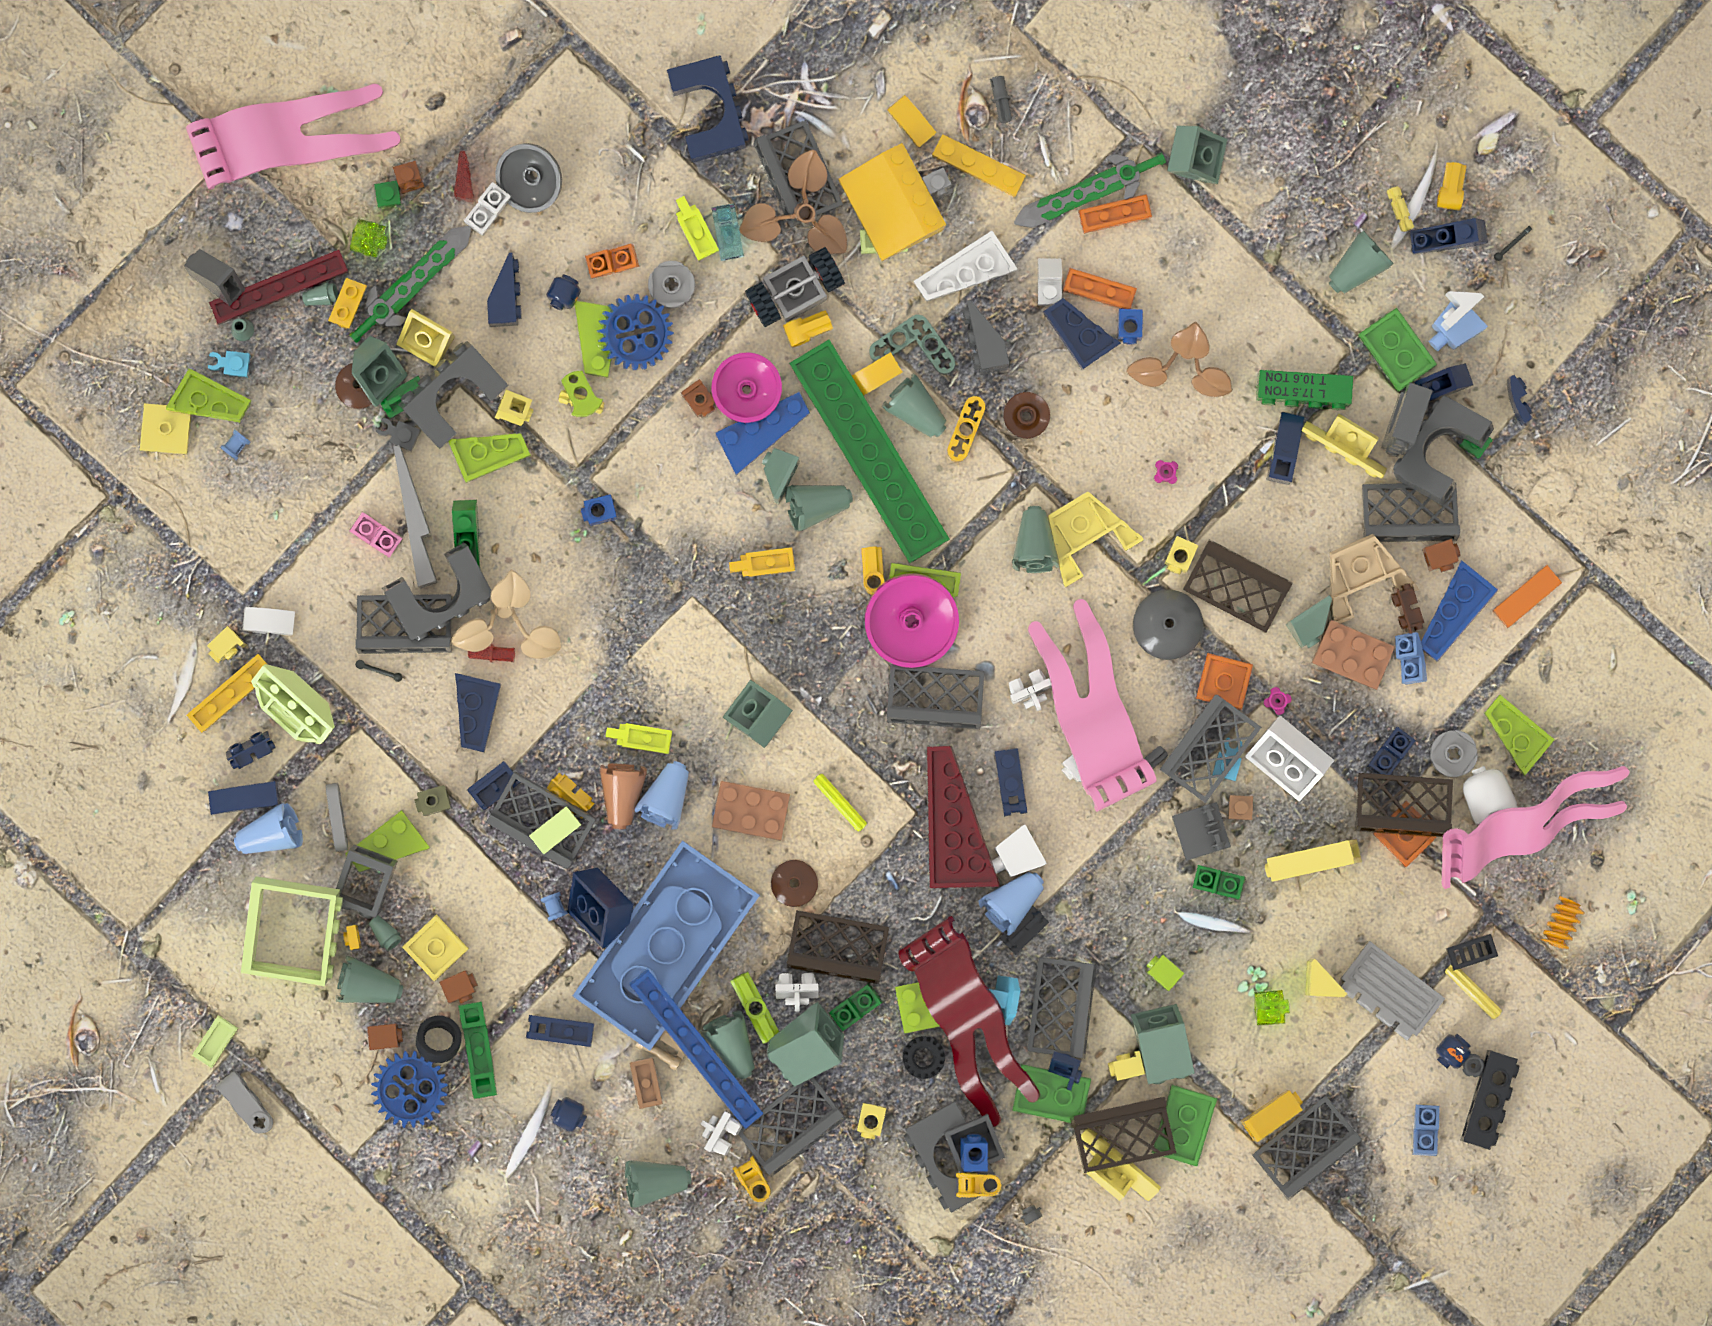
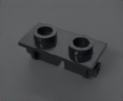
(1026, 931)

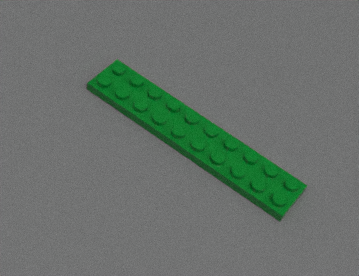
(869, 451)

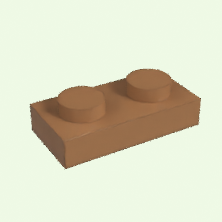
(646, 1083)

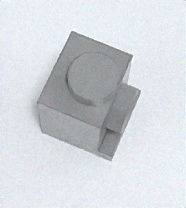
(938, 184)

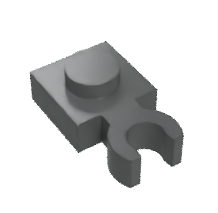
(402, 434)

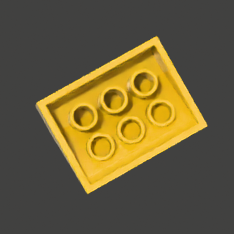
(892, 202)

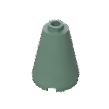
(1359, 264)
(916, 407)
(815, 503)
(1035, 543)
(366, 984)
(731, 1043)
(654, 1181)

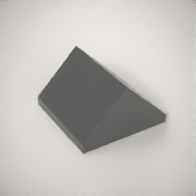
(980, 1126)

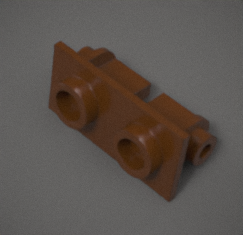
(1409, 617)

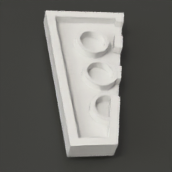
(970, 266)

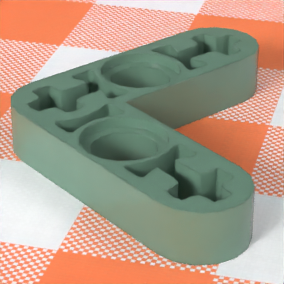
(912, 336)

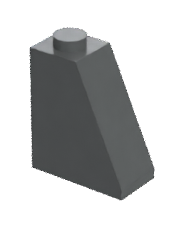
(214, 276)

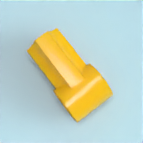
(1451, 192)
(802, 330)
(872, 566)

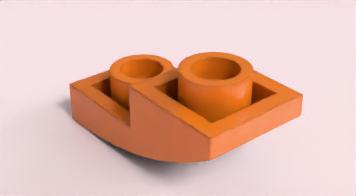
(612, 261)

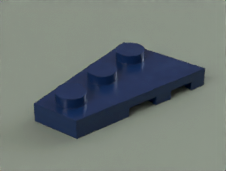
(1079, 334)
(476, 710)

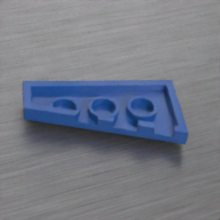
(748, 440)

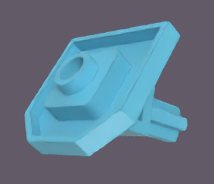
(1007, 994)

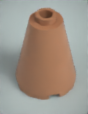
(621, 792)

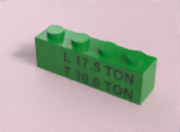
(1304, 388)

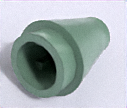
(321, 295)
(244, 334)
(385, 934)

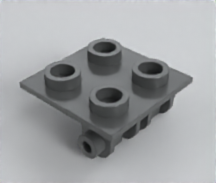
(1201, 831)

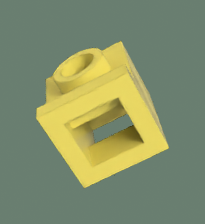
(513, 401)
(225, 645)
(1126, 1066)

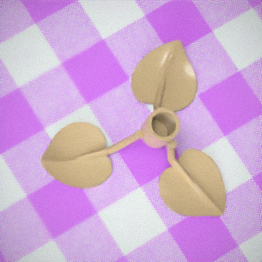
(506, 594)

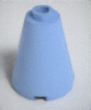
(665, 797)
(270, 832)
(1012, 901)

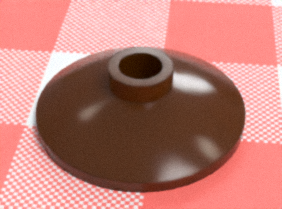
(347, 393)
(1035, 406)
(781, 883)

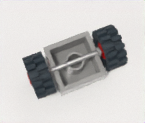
(795, 288)

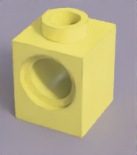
(1180, 545)
(869, 1109)

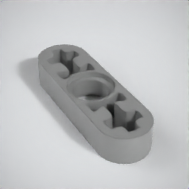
(337, 817)

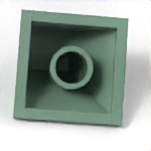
(376, 369)
(779, 471)
(1310, 623)

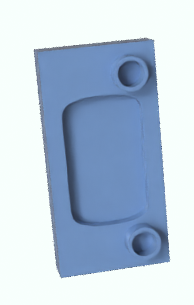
(672, 934)

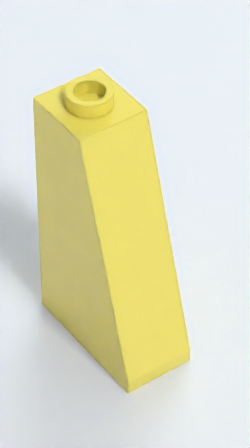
(1313, 860)

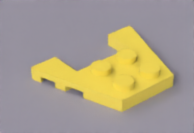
(1082, 524)

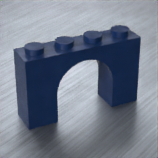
(711, 76)

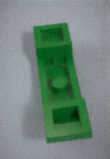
(478, 1050)

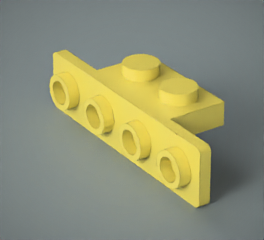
(1349, 441)
(1120, 1178)

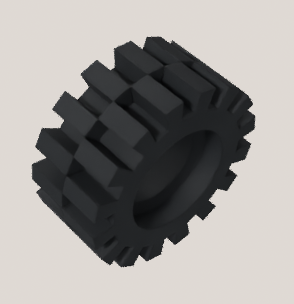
(938, 1057)

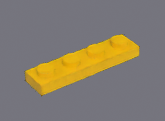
(978, 165)
(226, 695)

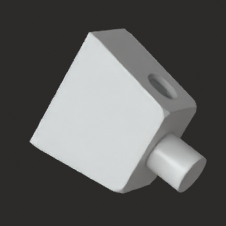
(1018, 853)

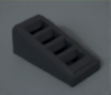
(1490, 947)

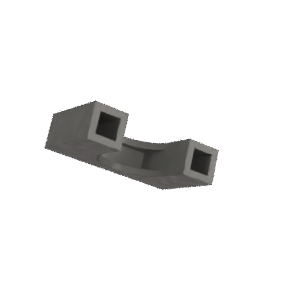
(421, 402)
(1446, 418)
(1406, 419)
(471, 591)
(924, 1136)

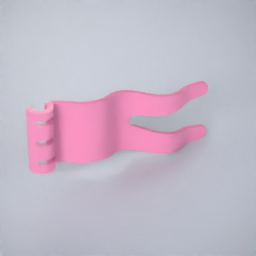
(271, 137)
(1094, 725)
(1521, 829)

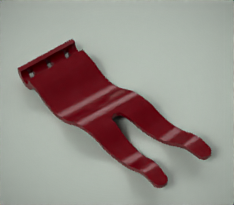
(959, 1006)

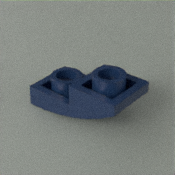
(1516, 391)
(1391, 752)

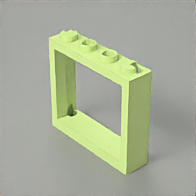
(253, 967)

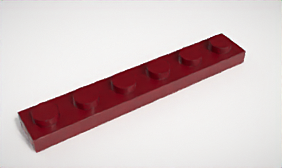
(281, 286)

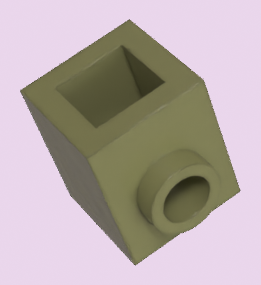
(433, 801)

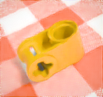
(752, 1178)
(975, 1184)

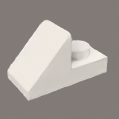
(1049, 281)
(1463, 302)

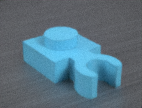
(234, 363)
(1219, 765)

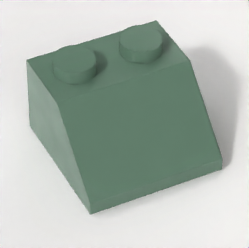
(1197, 154)
(757, 713)

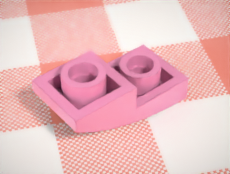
(375, 534)

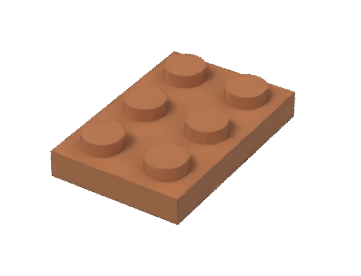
(1353, 654)
(750, 810)

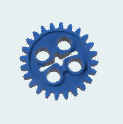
(640, 352)
(397, 1106)

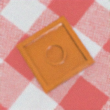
(1226, 678)
(1405, 847)

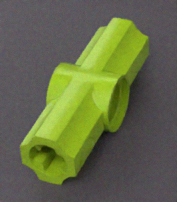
(748, 993)

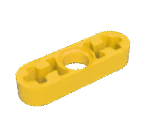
(978, 415)

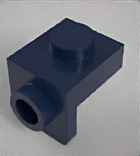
(1066, 1067)

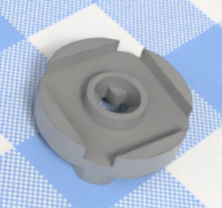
(681, 275)
(1440, 757)

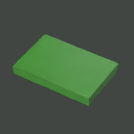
(1397, 349)
(1054, 1099)
(1189, 1123)

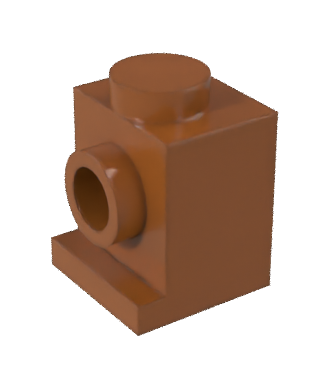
(408, 177)
(690, 395)

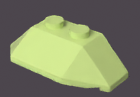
(293, 704)

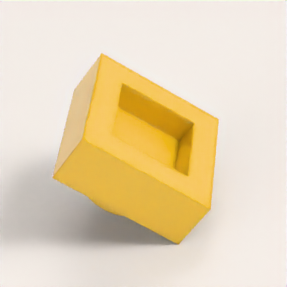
(352, 937)

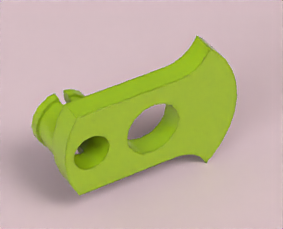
(587, 405)

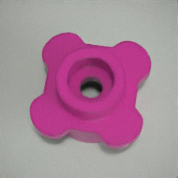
(1161, 467)
(1277, 694)

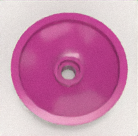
(749, 371)

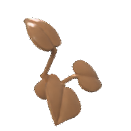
(806, 173)
(1189, 344)

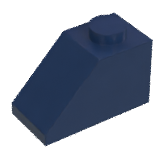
(1447, 381)

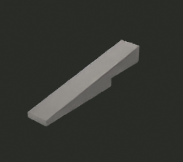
(416, 523)

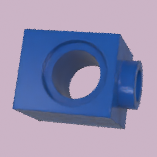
(1134, 316)
(606, 502)
(976, 1163)

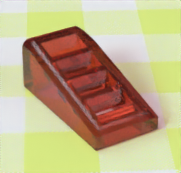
(463, 184)

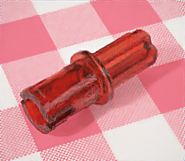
(494, 654)

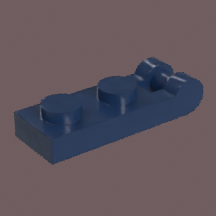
(1010, 781)
(561, 1031)

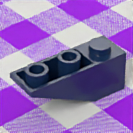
(1449, 236)
(502, 300)
(1285, 448)

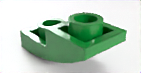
(1219, 882)
(855, 1007)

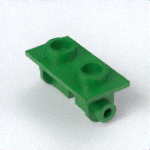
(391, 402)

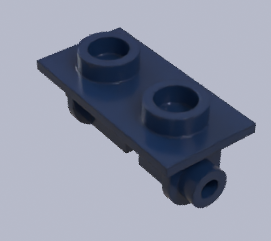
(241, 752)

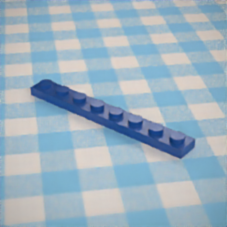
(696, 1048)

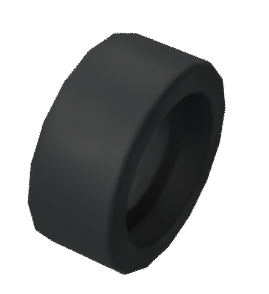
(445, 1023)

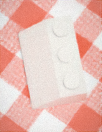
(1289, 758)

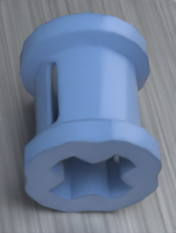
(235, 444)
(554, 906)

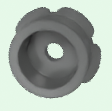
(1479, 1065)
(1031, 1214)

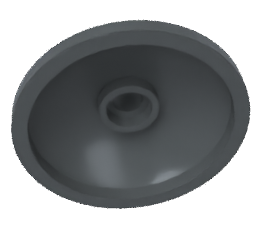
(516, 177)
(1152, 632)

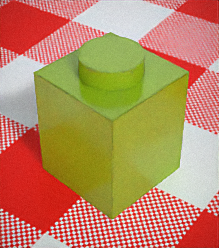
(1164, 972)

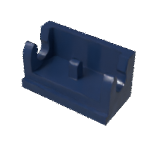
(491, 786)

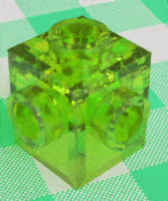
(368, 238)
(1270, 1007)

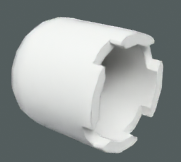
(1487, 793)

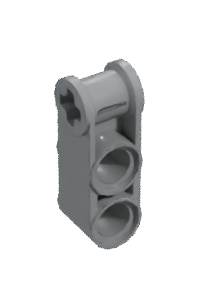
(244, 1102)

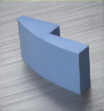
(1412, 658)
(1426, 1130)

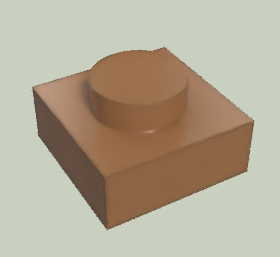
(1240, 807)

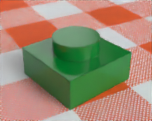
(387, 194)
(1474, 449)

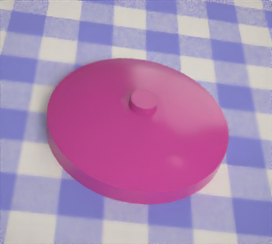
(911, 620)

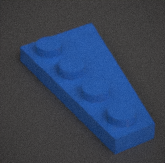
(1460, 605)

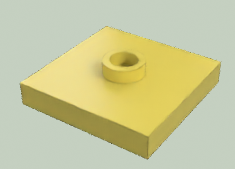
(164, 430)
(435, 947)

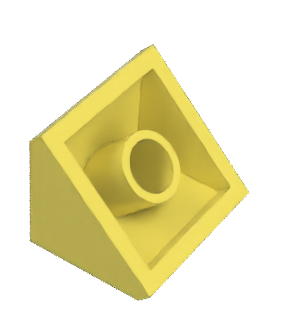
(425, 338)
(1320, 981)

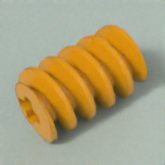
(1563, 923)

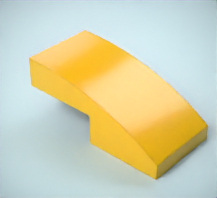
(911, 121)
(877, 373)

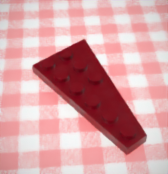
(955, 838)

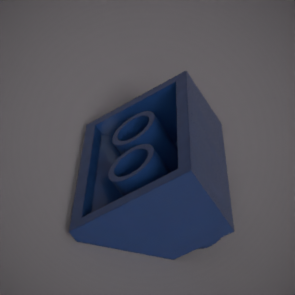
(598, 906)

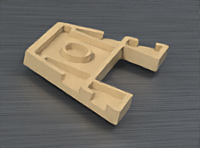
(1359, 567)

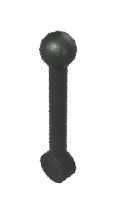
(1499, 255)
(361, 664)

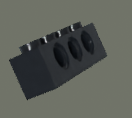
(1509, 1068)

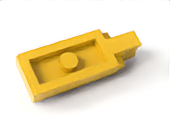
(764, 563)

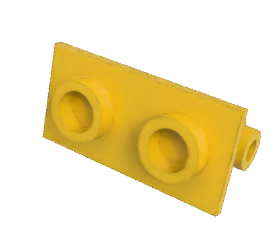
(347, 303)
(563, 787)

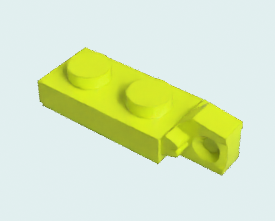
(695, 229)
(641, 737)

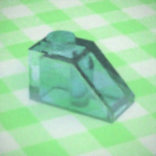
(727, 232)

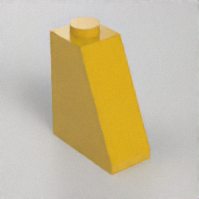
(1272, 1115)

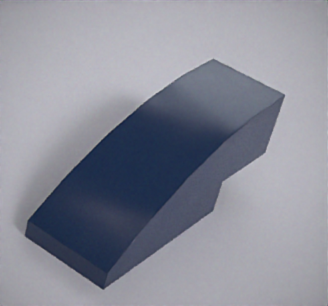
(244, 798)

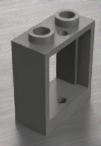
(372, 860)

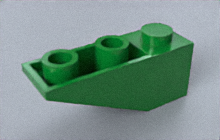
(466, 526)

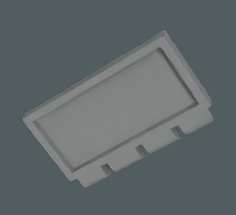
(1392, 989)

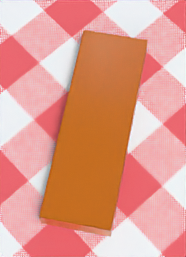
(1115, 213)
(1099, 289)
(1527, 596)

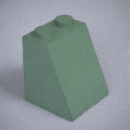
(1163, 1044)
(807, 1046)

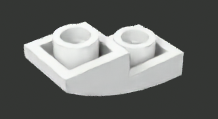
(487, 209)
(268, 621)

